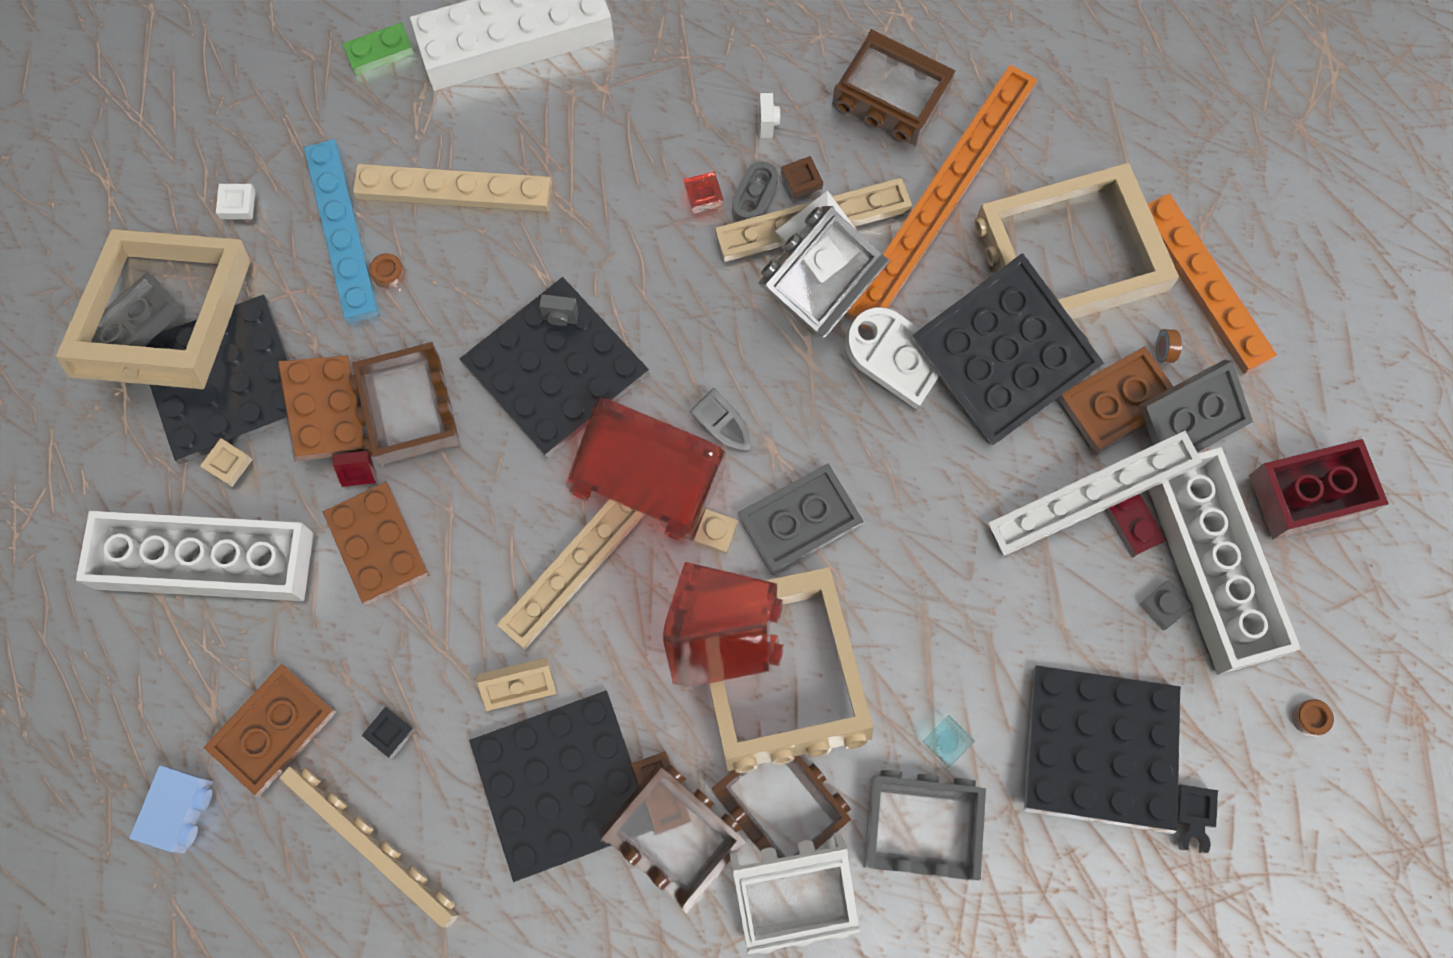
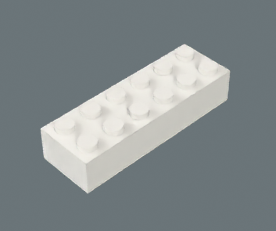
(499, 35)
(195, 556)
(1223, 566)

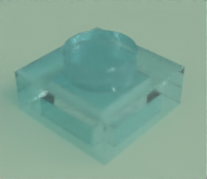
(948, 741)

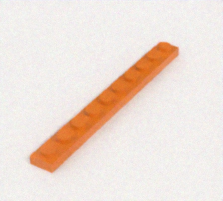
(946, 190)

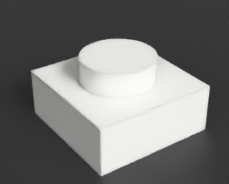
(768, 115)
(235, 201)

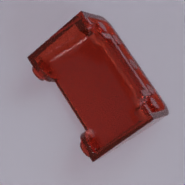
(647, 467)
(720, 627)

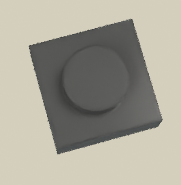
(559, 310)
(1166, 605)

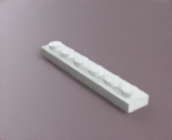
(1095, 493)

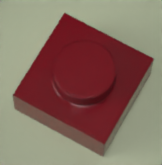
(354, 468)

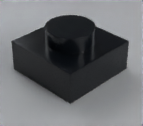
(388, 732)

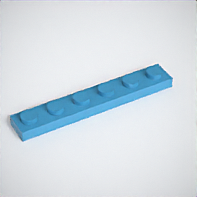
(341, 232)

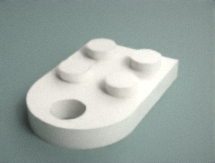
(891, 355)

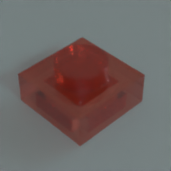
(703, 192)

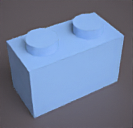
(172, 810)

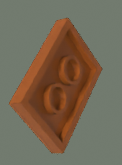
(1109, 401)
(320, 407)
(375, 543)
(269, 730)

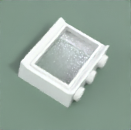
(796, 897)

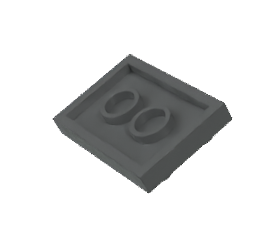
(138, 314)
(1203, 406)
(800, 518)

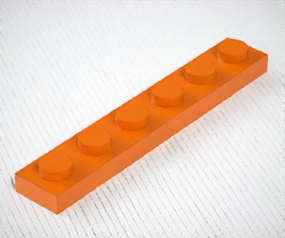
(1210, 287)

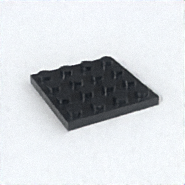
(1007, 349)
(553, 373)
(241, 390)
(1103, 749)
(555, 783)

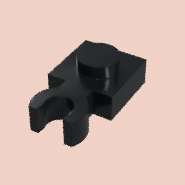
(1196, 810)

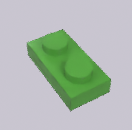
(378, 48)

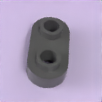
(753, 194)

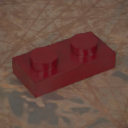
(1135, 525)

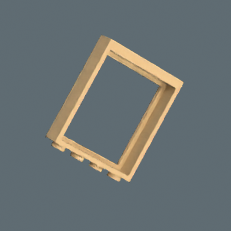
(1160, 269)
(145, 364)
(811, 740)

